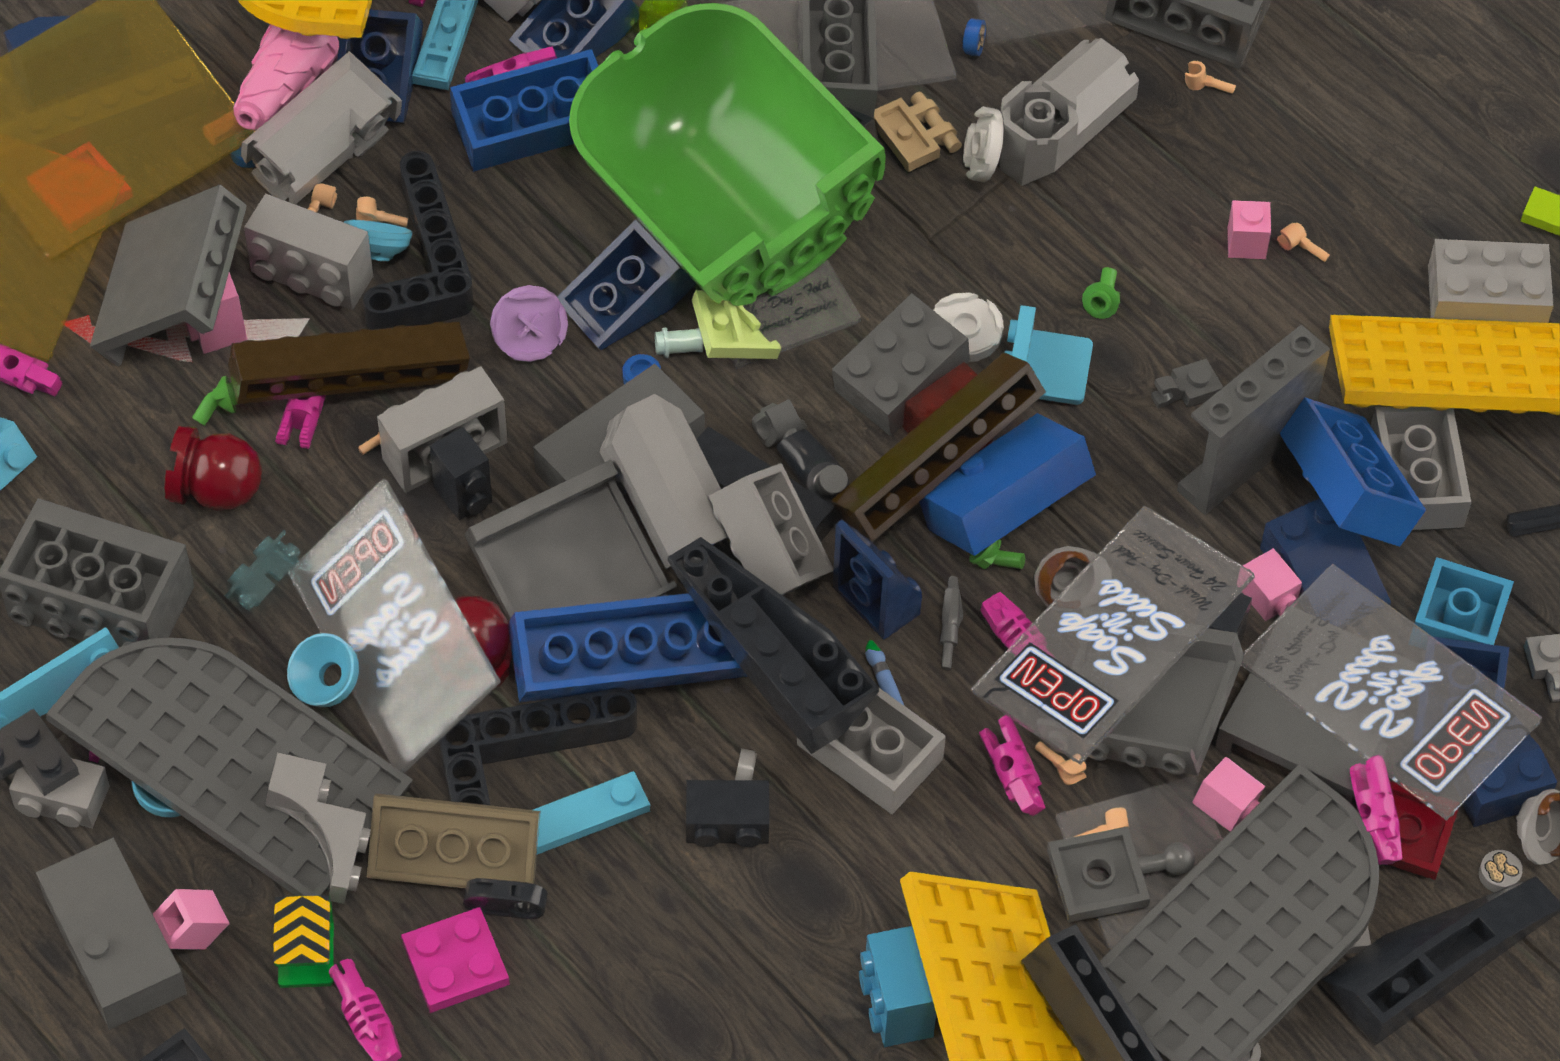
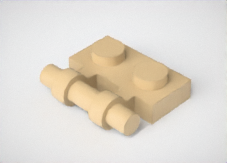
(908, 137)

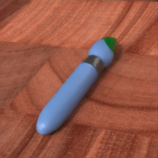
(881, 670)

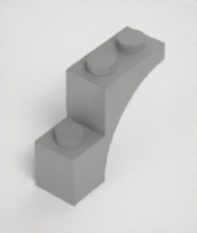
(302, 792)

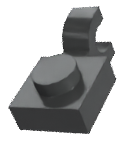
(1191, 383)

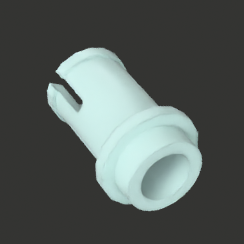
(678, 341)

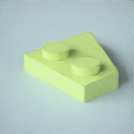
(731, 330)

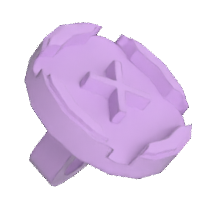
(529, 323)

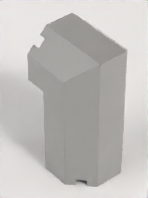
(1063, 109)
(321, 129)
(663, 474)

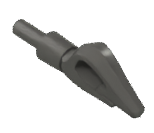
(951, 618)

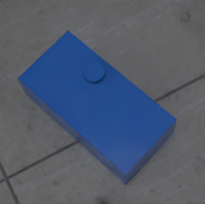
(519, 110)
(1352, 472)
(1007, 483)

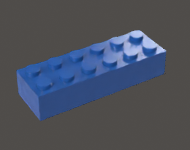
(615, 646)

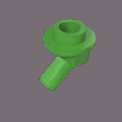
(1100, 297)
(221, 396)
(993, 555)

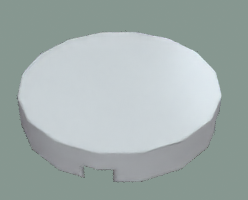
(983, 144)
(976, 320)

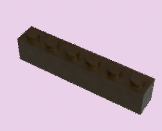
(347, 362)
(938, 446)

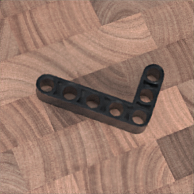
(441, 253)
(524, 742)

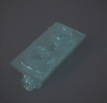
(251, 581)

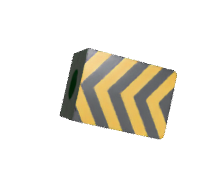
(303, 941)

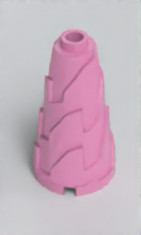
(280, 72)

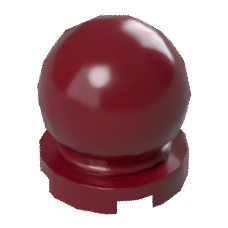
(216, 471)
(490, 630)

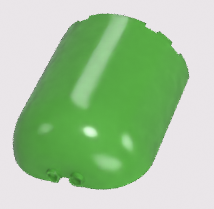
(727, 150)

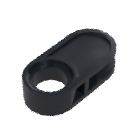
(505, 898)

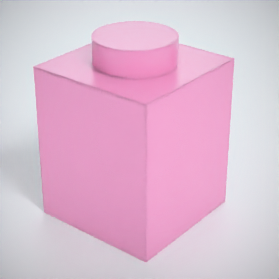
(1249, 229)
(1273, 585)
(1228, 794)
(190, 919)

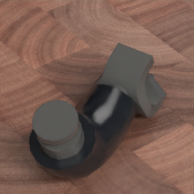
(800, 449)

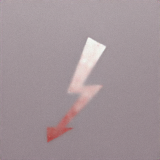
(177, 347)

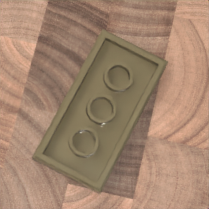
(450, 841)

